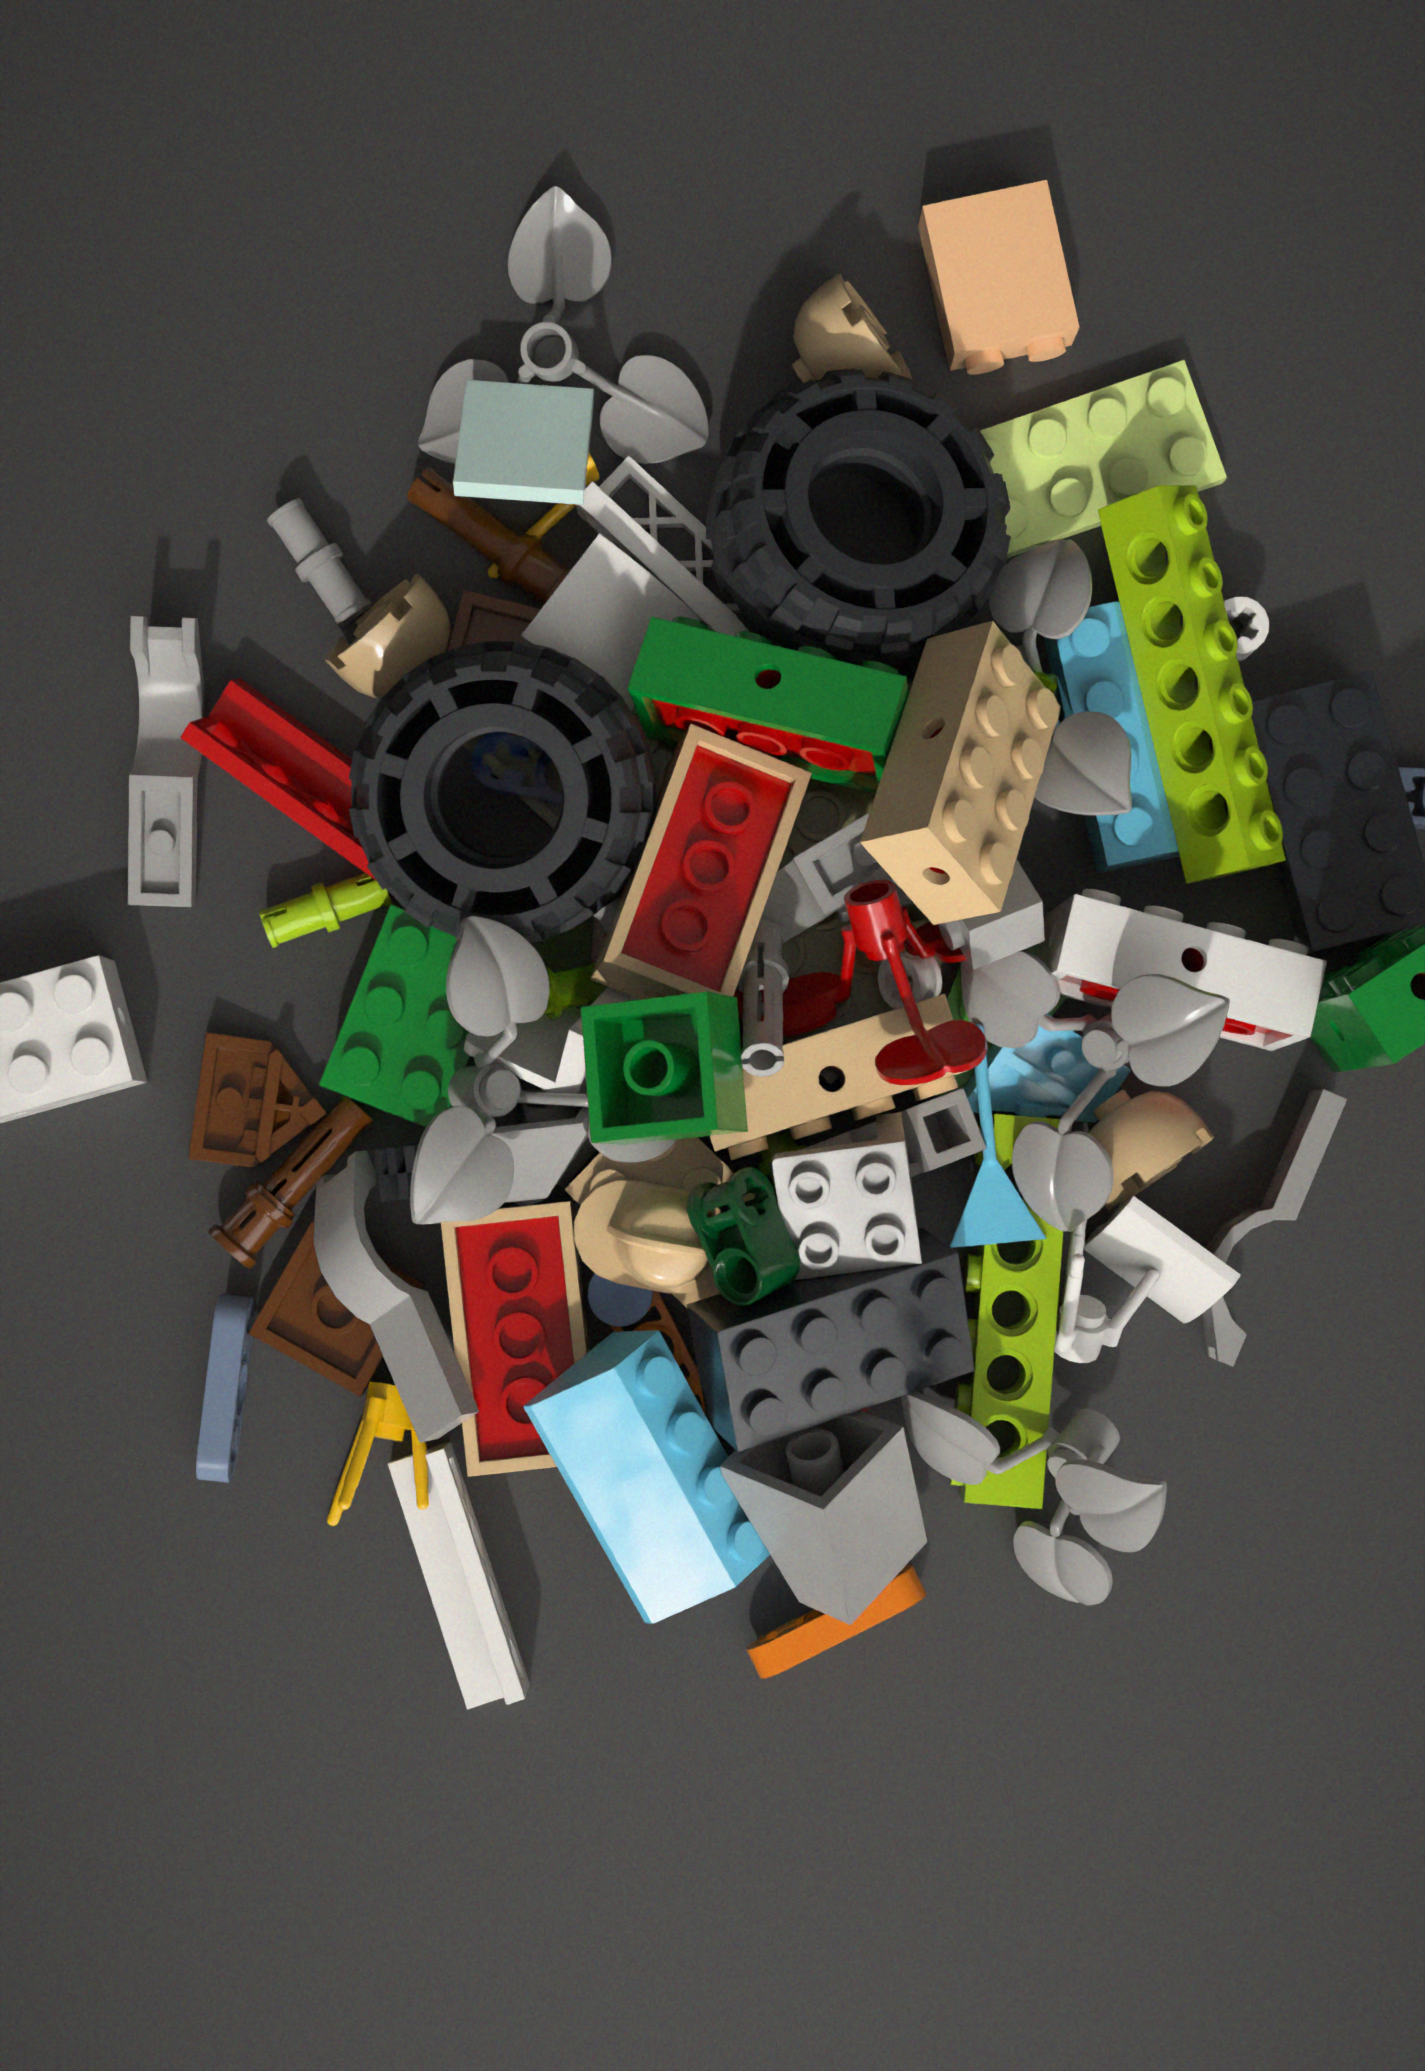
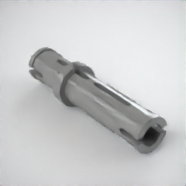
(763, 1040)

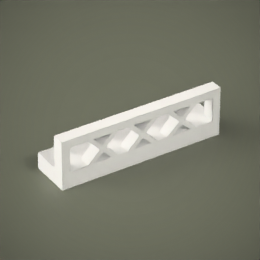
(633, 540)
(461, 1581)

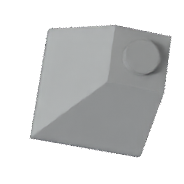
(541, 1143)

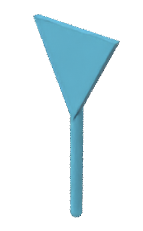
(994, 1206)

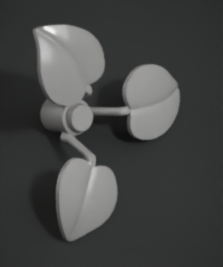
(556, 258)
(1089, 751)
(1153, 1024)
(458, 1163)
(1111, 1504)

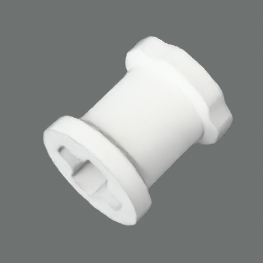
(1255, 624)

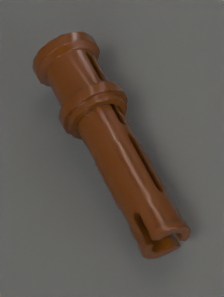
(518, 557)
(271, 1203)

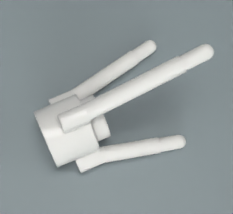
(1082, 1319)

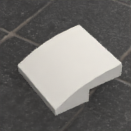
(605, 613)
(1143, 1240)

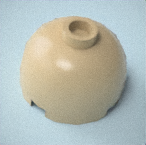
(841, 333)
(393, 638)
(1146, 1138)

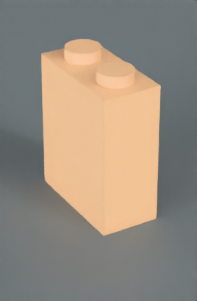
(998, 277)

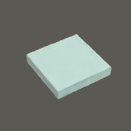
(524, 442)

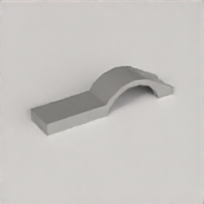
(165, 766)
(818, 880)
(1281, 1202)
(398, 1313)

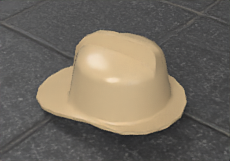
(642, 1237)

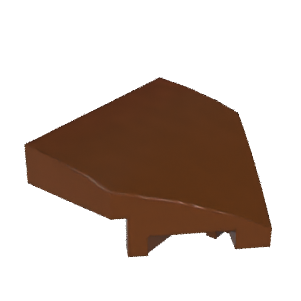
(247, 1102)

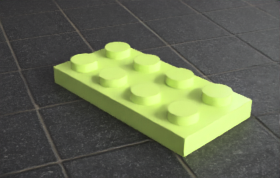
(1100, 451)

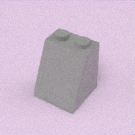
(833, 1509)

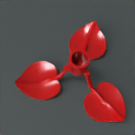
(882, 932)

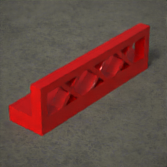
(281, 764)

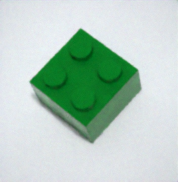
(664, 1068)

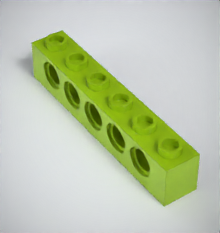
(1166, 665)
(1028, 1341)

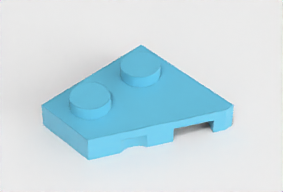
(1043, 1077)

